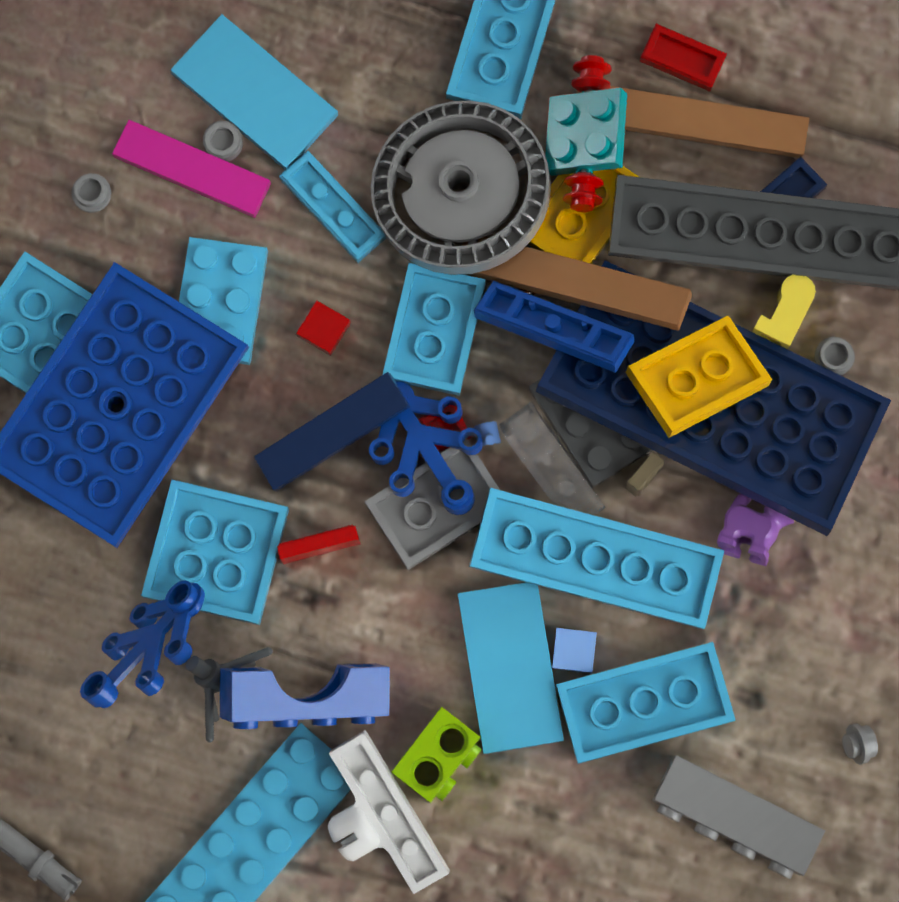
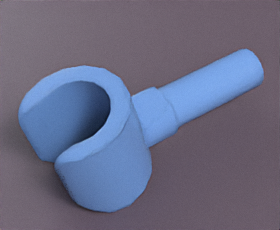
(489, 433)

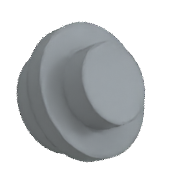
(91, 193)
(835, 355)
(860, 743)

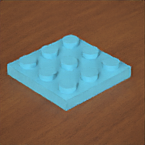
(34, 318)
(221, 545)

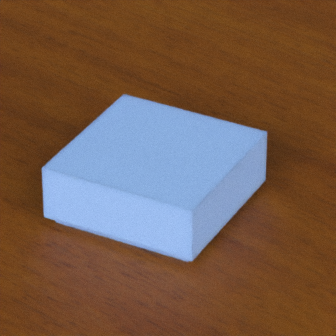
(574, 650)

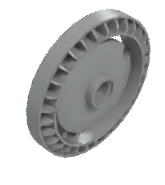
(457, 159)

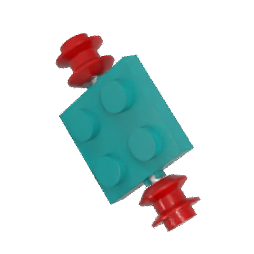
(586, 132)

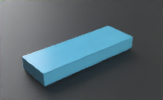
(332, 206)

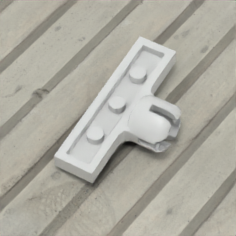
(382, 816)

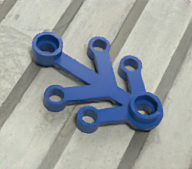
(421, 441)
(180, 604)

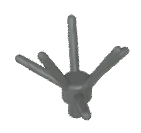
(208, 676)

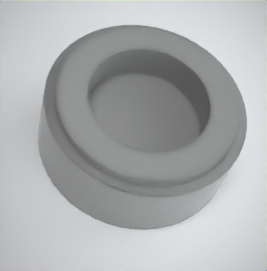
(223, 140)

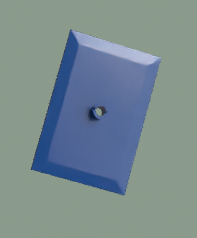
(129, 350)

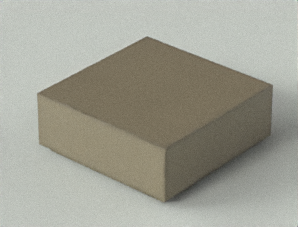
(645, 474)

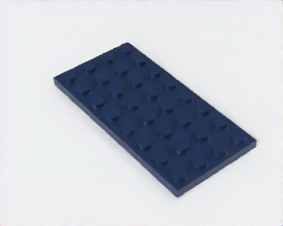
(783, 446)

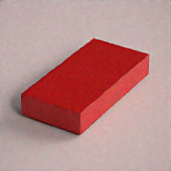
(683, 57)
(318, 544)

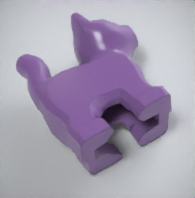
(750, 527)

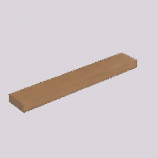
(715, 123)
(592, 286)

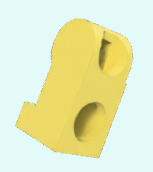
(793, 303)

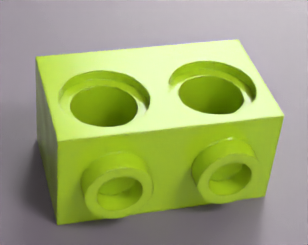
(428, 749)

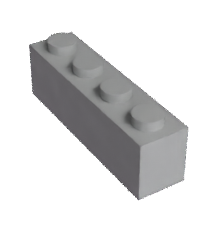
(737, 816)

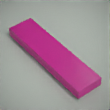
(191, 168)

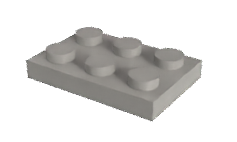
(419, 522)

